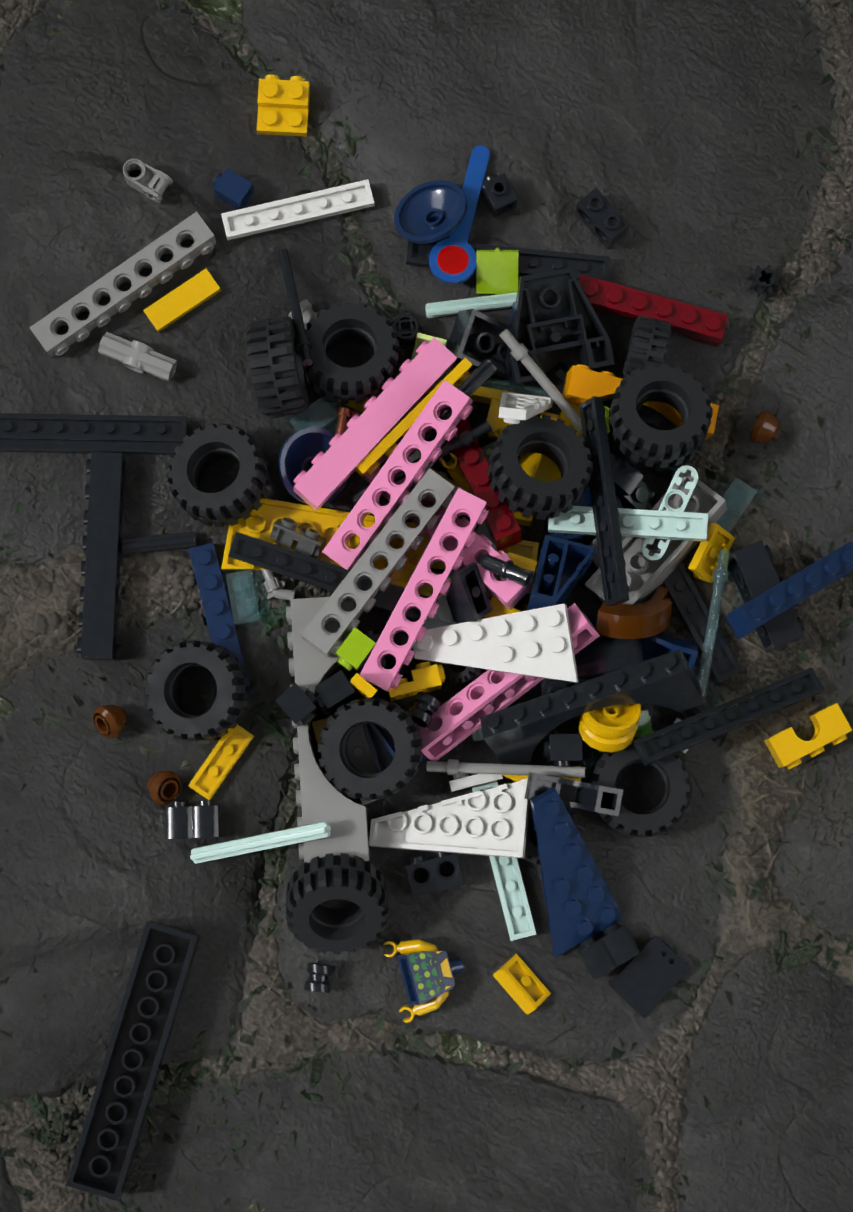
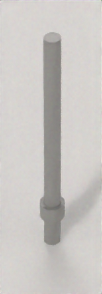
(520, 353)
(454, 767)

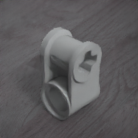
(150, 182)

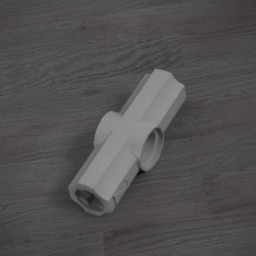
(137, 356)

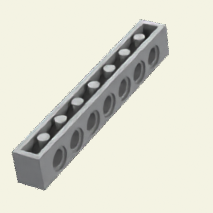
(129, 271)
(430, 486)

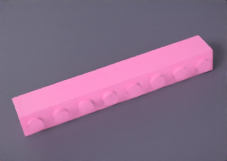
(374, 424)

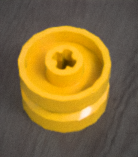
(610, 727)

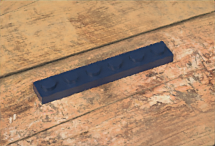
(215, 600)

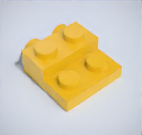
(283, 106)
(424, 679)

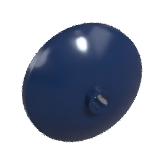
(430, 211)
(302, 449)

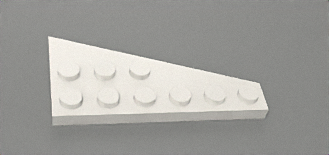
(515, 643)
(475, 824)

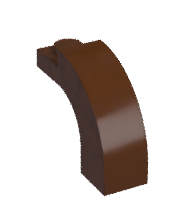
(636, 620)

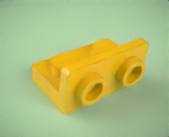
(707, 554)

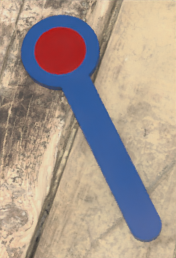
(453, 258)

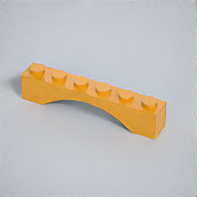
(583, 383)

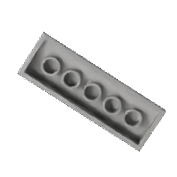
(646, 575)

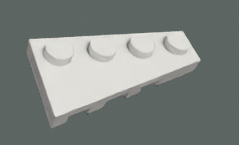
(522, 406)

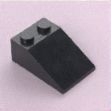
(477, 339)

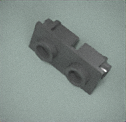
(307, 538)

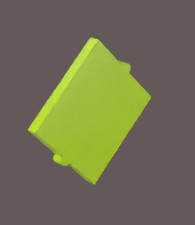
(496, 271)

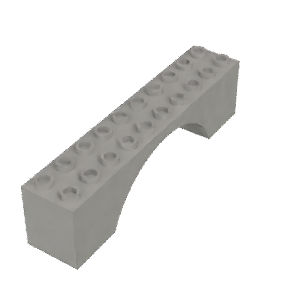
(317, 796)

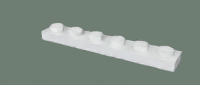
(297, 209)

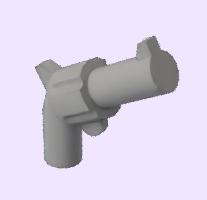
(274, 587)

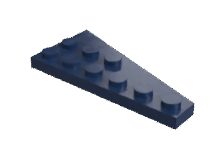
(572, 884)

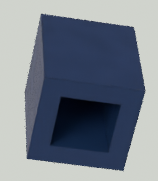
(233, 189)

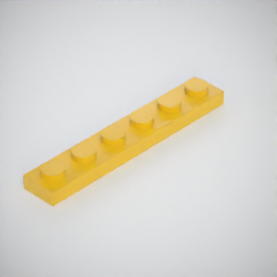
(388, 444)

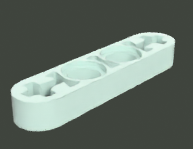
(665, 507)

